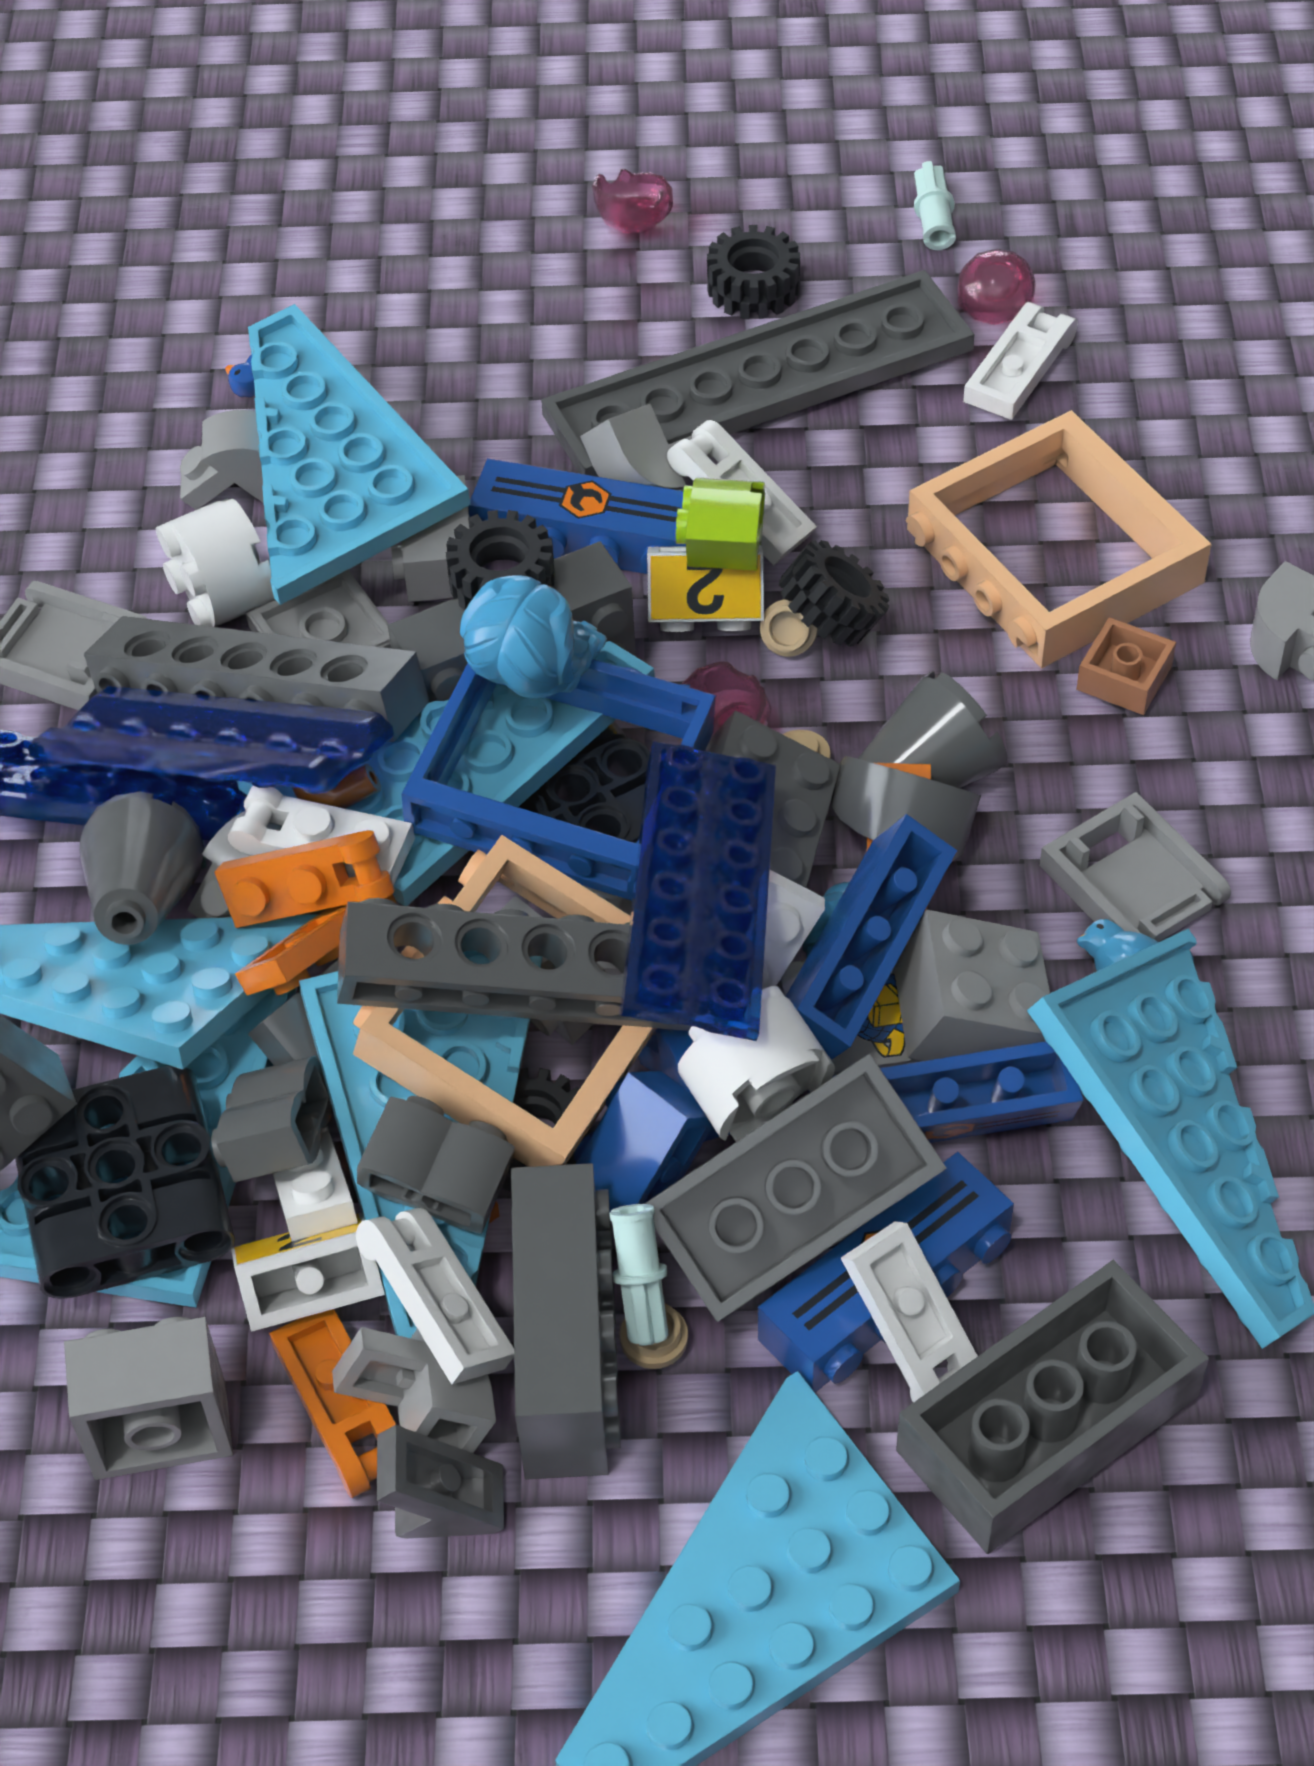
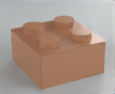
(1126, 665)

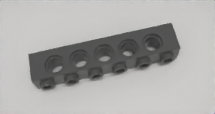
(259, 667)
(509, 986)

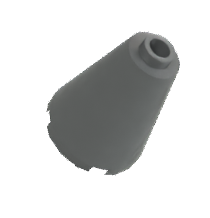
(939, 728)
(138, 863)

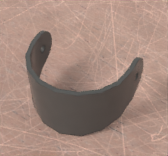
(877, 796)

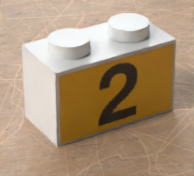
(700, 594)
(304, 1276)

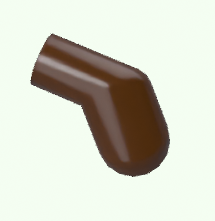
(352, 789)

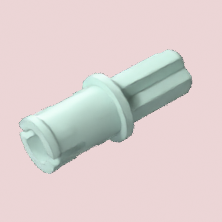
(934, 206)
(640, 1273)

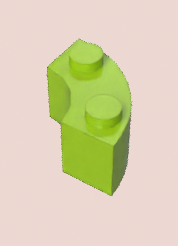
(722, 523)

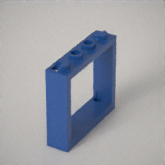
(577, 852)

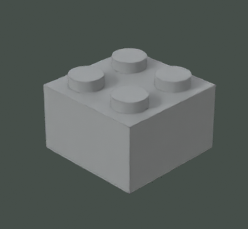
(968, 986)
(147, 1397)

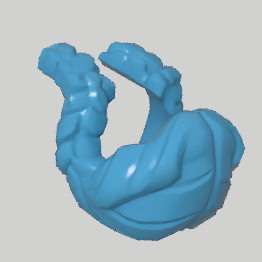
(527, 637)

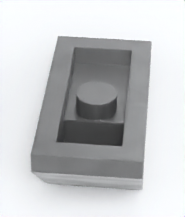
(437, 1486)

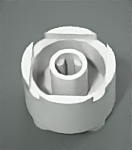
(216, 562)
(752, 1081)

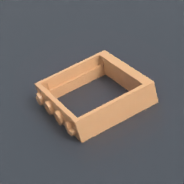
(1175, 546)
(457, 1091)

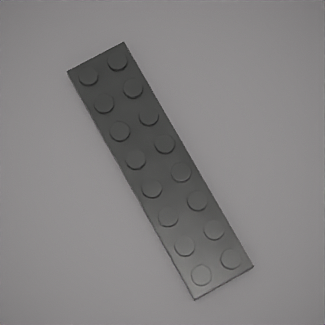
(773, 366)

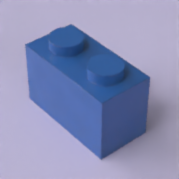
(644, 1138)

